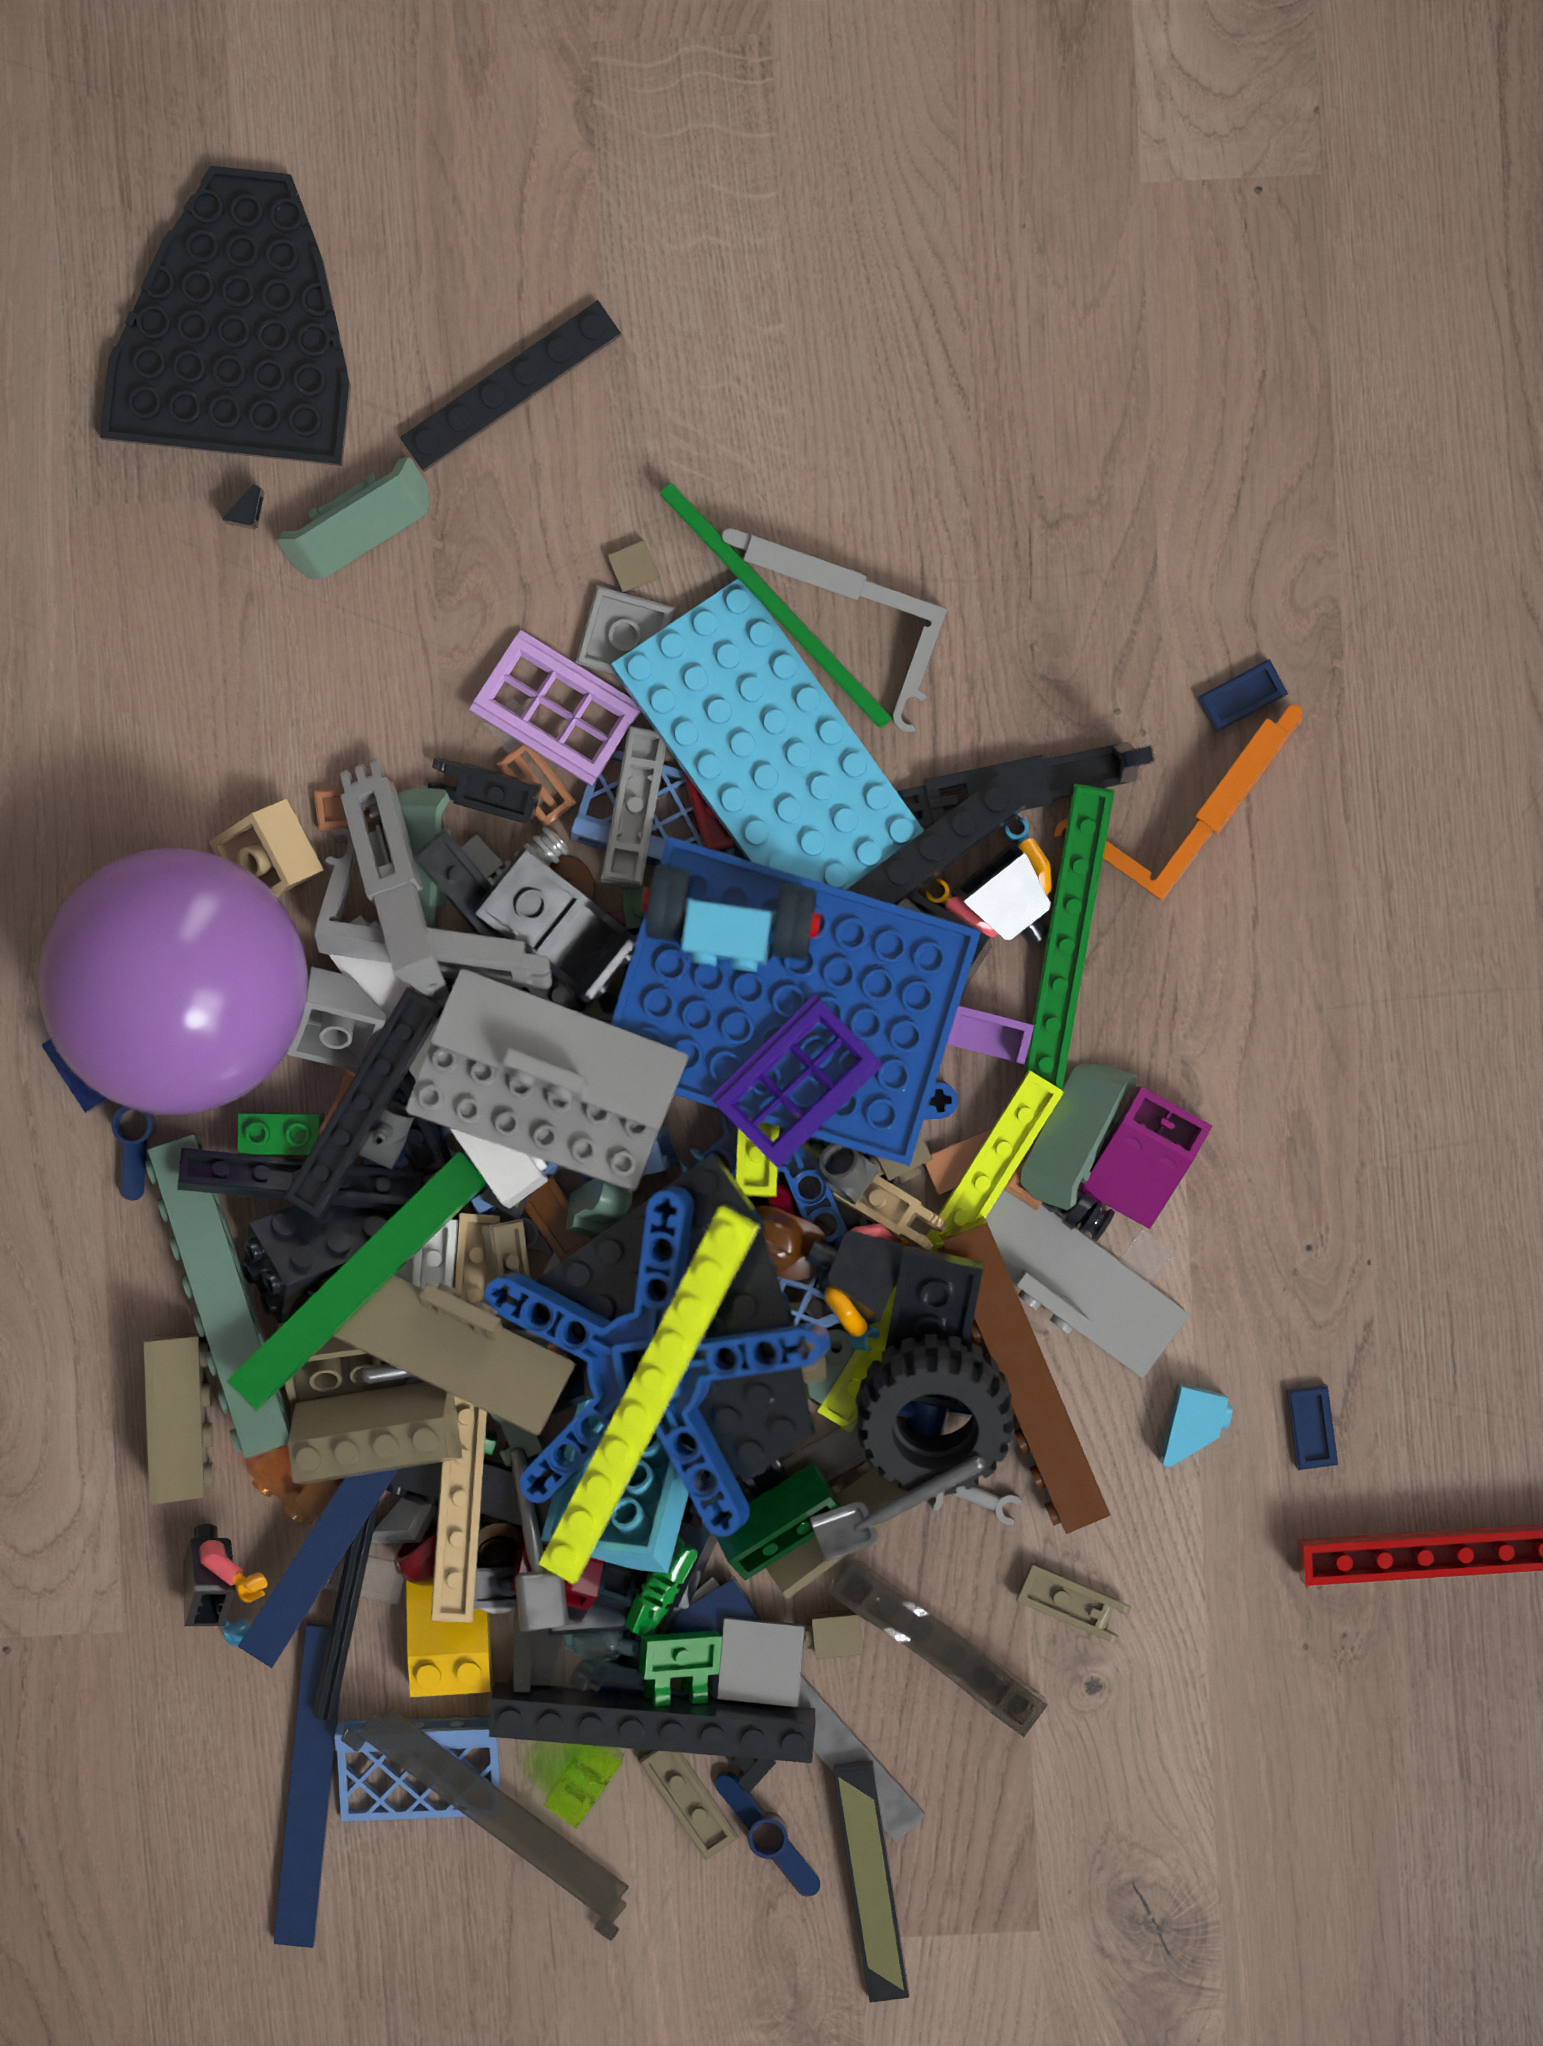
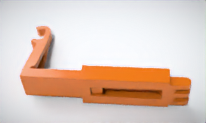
(1215, 811)

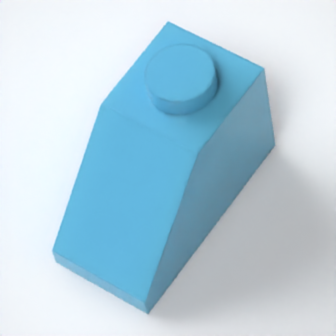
(1194, 1422)

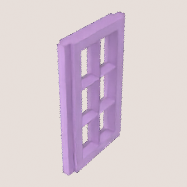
(539, 740)

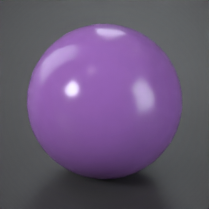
(172, 981)

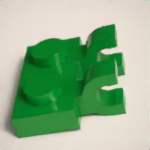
(679, 1655)

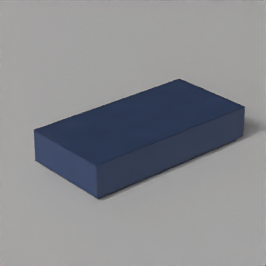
(1242, 695)
(1312, 1427)

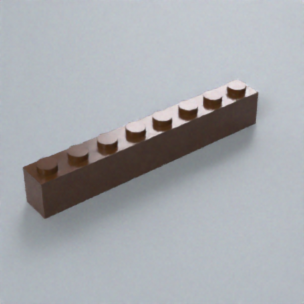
(1034, 1395)

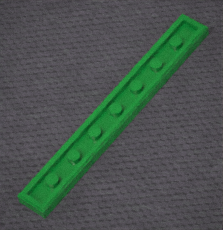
(776, 606)
(1069, 932)
(357, 1281)

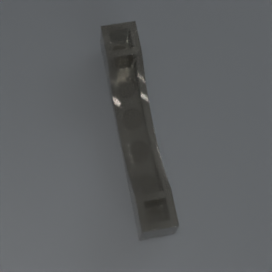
(938, 1644)

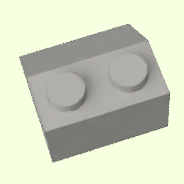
(337, 1021)

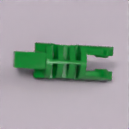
(660, 1590)

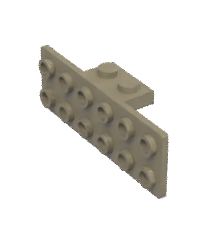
(460, 1351)

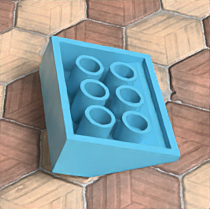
(646, 1517)

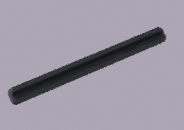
(343, 1621)

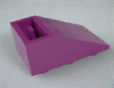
(1146, 1157)

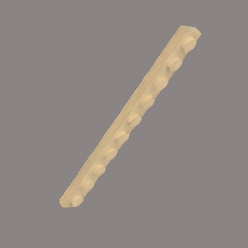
(462, 1478)

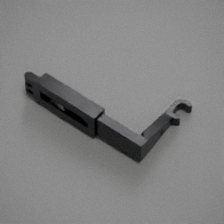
(1033, 778)
(626, 1668)

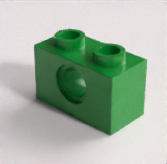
(278, 1132)

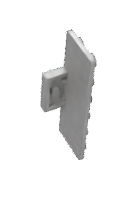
(559, 1050)
(529, 1120)
(1083, 1284)

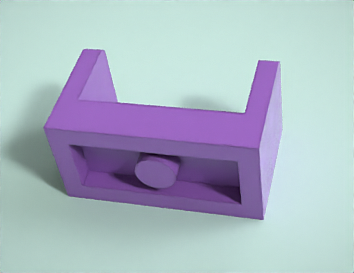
(990, 1034)

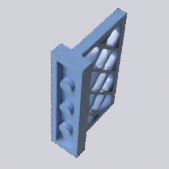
(596, 832)
(449, 1732)

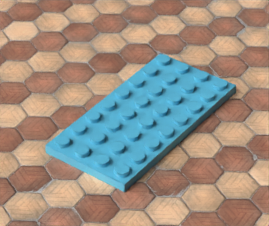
(765, 742)

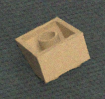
(270, 847)

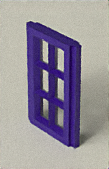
(769, 1055)

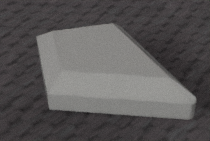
(405, 1521)

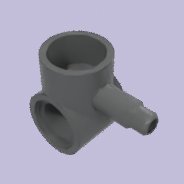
(388, 1135)
(845, 1169)

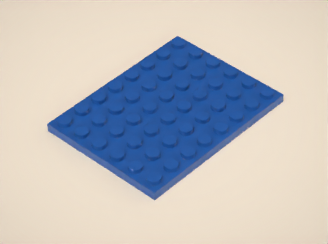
(873, 965)

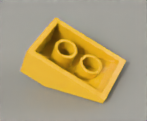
(446, 1654)

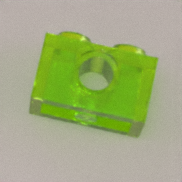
(583, 1782)

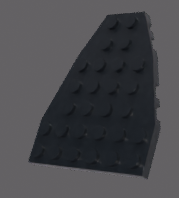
(234, 332)
(748, 1415)

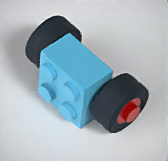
(729, 931)

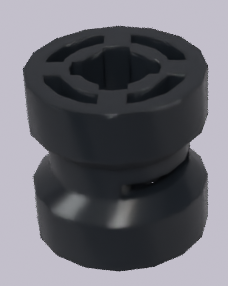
(1075, 1214)

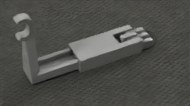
(852, 585)
(392, 878)
(488, 956)

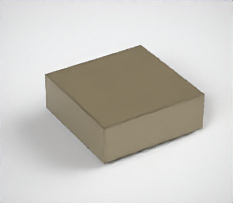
(633, 566)

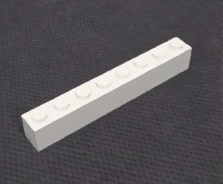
(506, 1171)

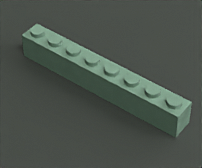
(220, 1295)

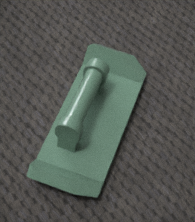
(357, 521)
(422, 815)
(1075, 1133)

